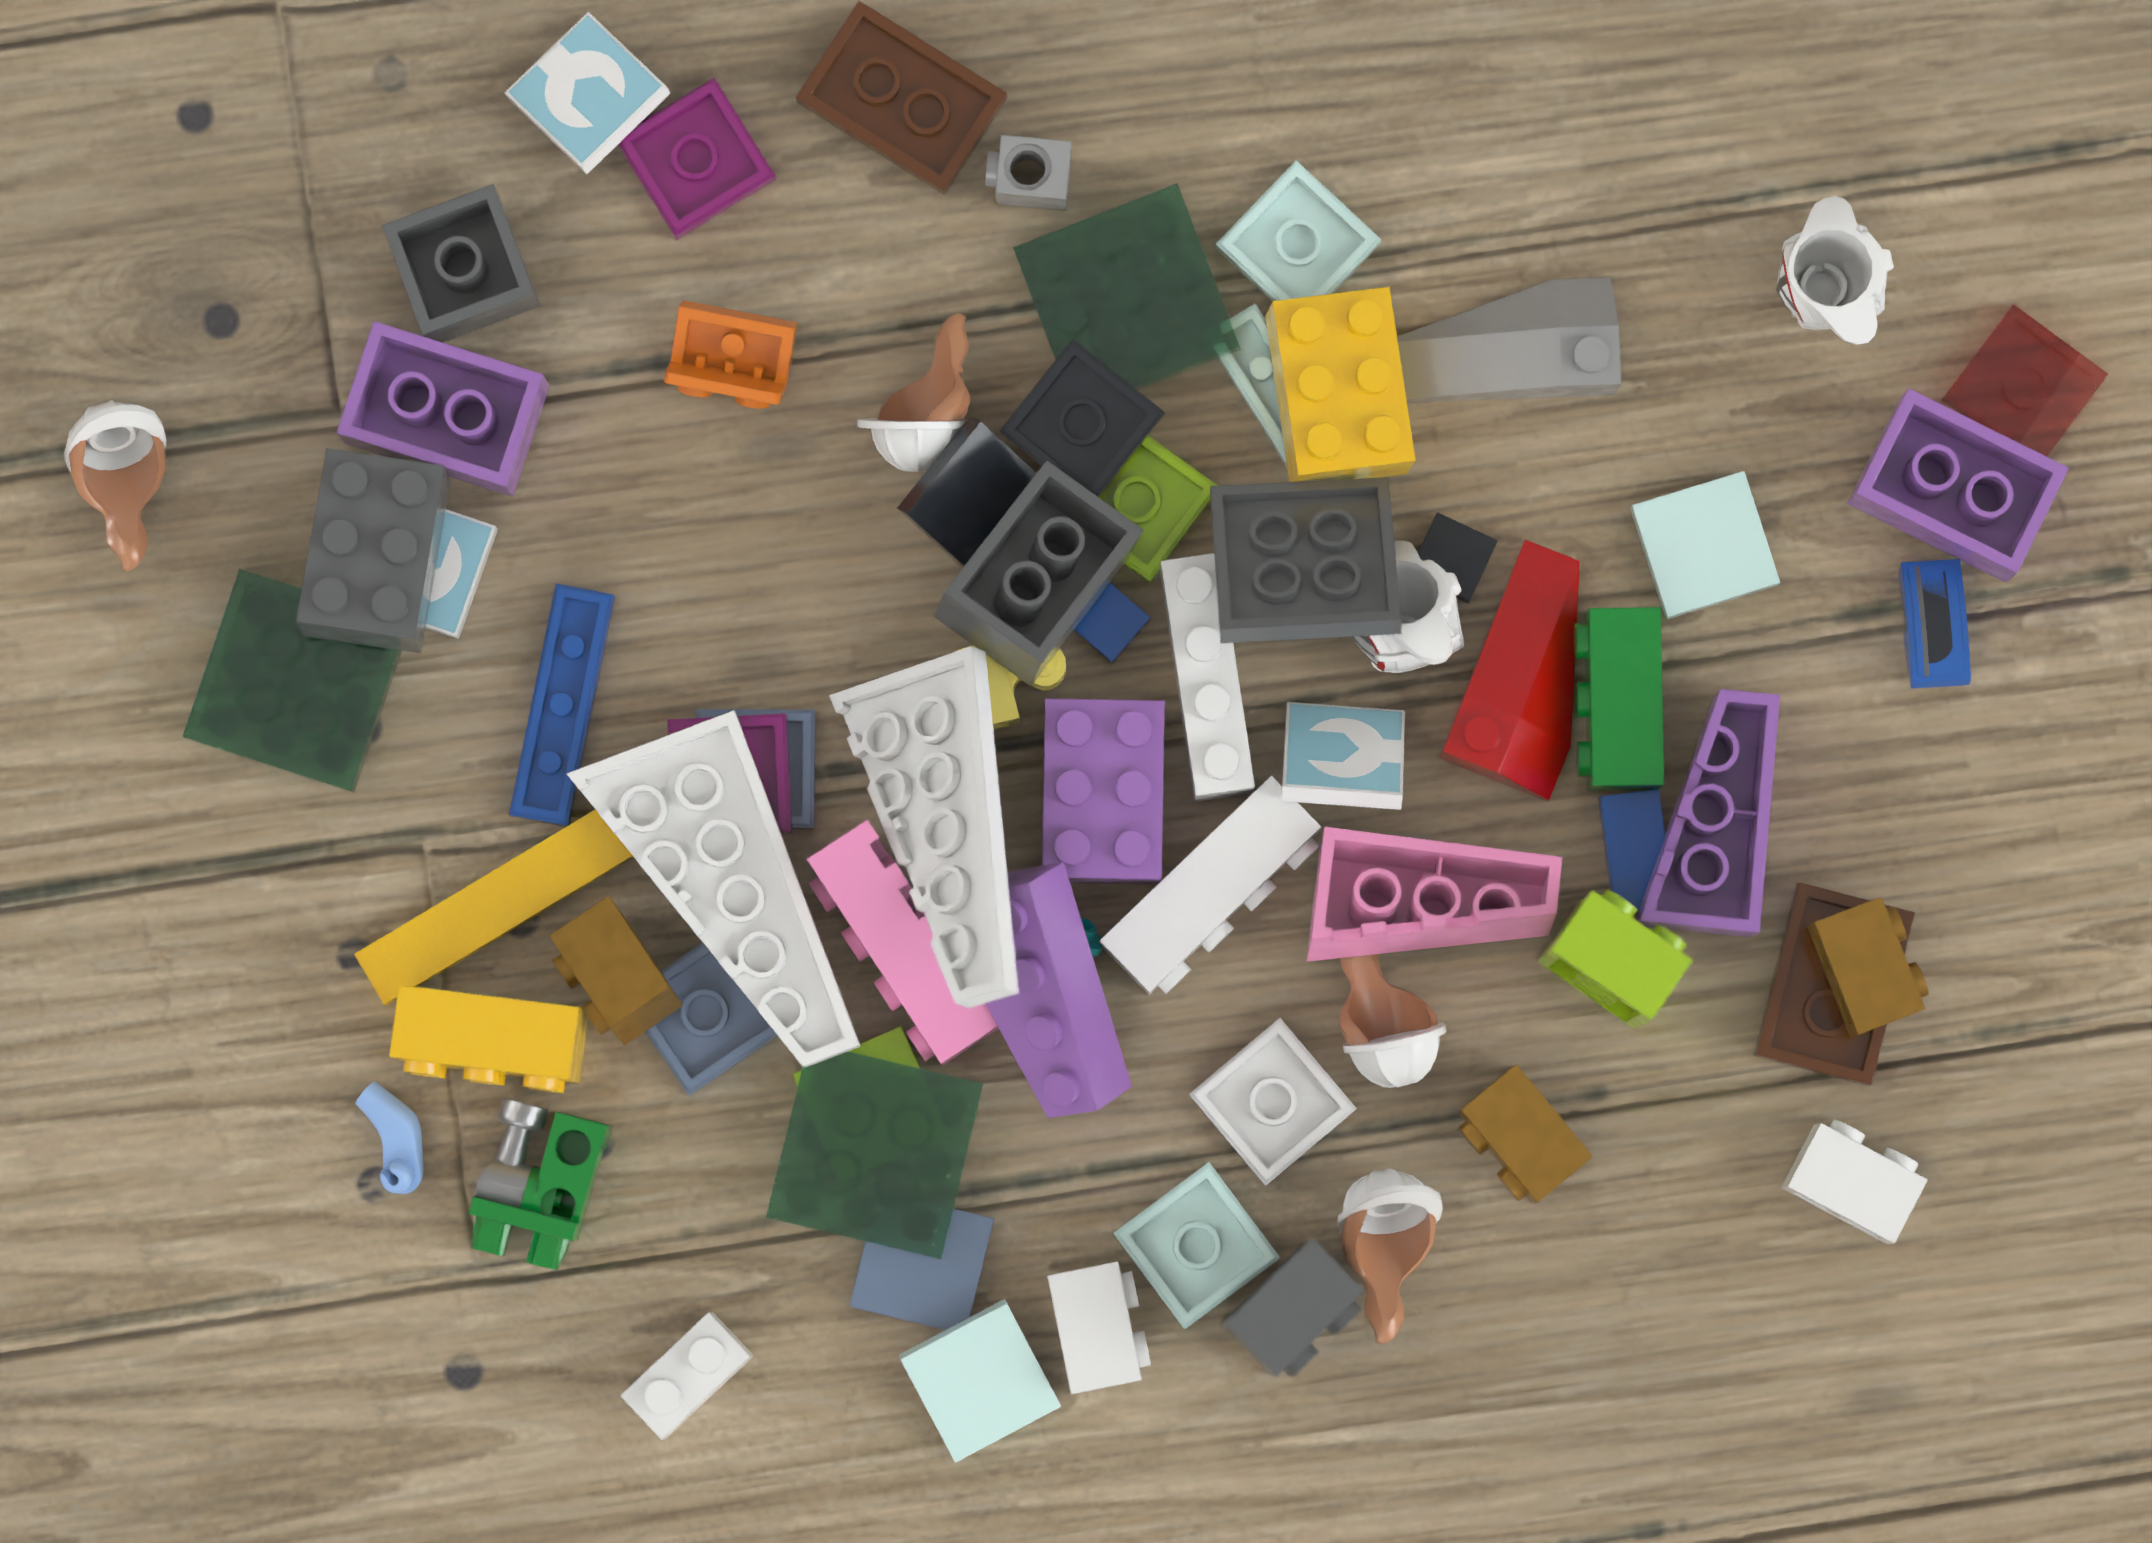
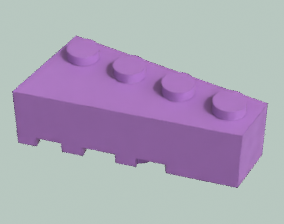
(1720, 824)
(1060, 1015)

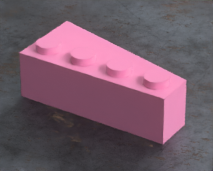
(1425, 894)
(886, 926)

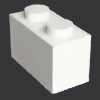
(1854, 1181)
(1097, 1328)
(687, 1375)

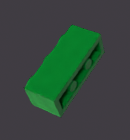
(1620, 699)

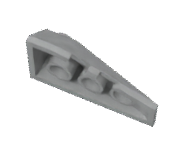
(1522, 346)

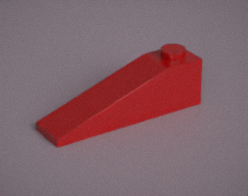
(1520, 693)

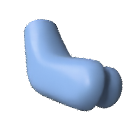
(399, 1136)

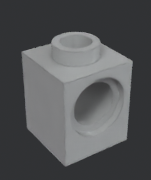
(1047, 193)

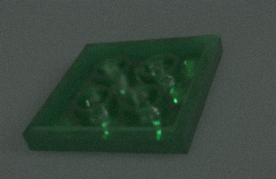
(1131, 289)
(289, 695)
(876, 1152)

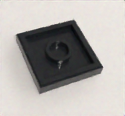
(1083, 419)
(966, 491)

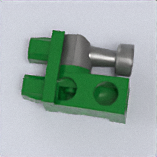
(537, 1198)

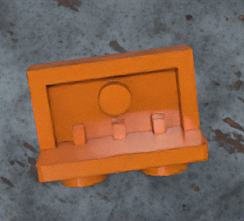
(731, 354)

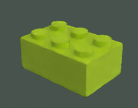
(1616, 958)

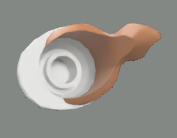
(929, 412)
(117, 468)
(1386, 1027)
(1385, 1236)

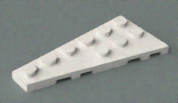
(938, 799)
(714, 849)

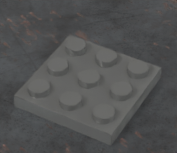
(1305, 560)

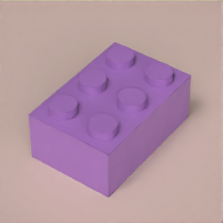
(443, 408)
(1958, 485)
(1104, 789)

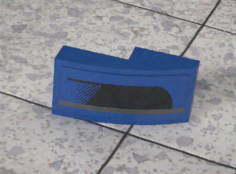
(1935, 623)

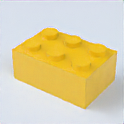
(1340, 386)
(488, 1038)

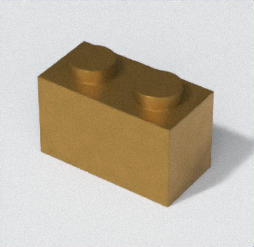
(1868, 966)
(615, 971)
(1523, 1136)

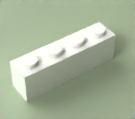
(1206, 681)
(1210, 886)

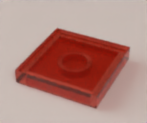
(2025, 383)

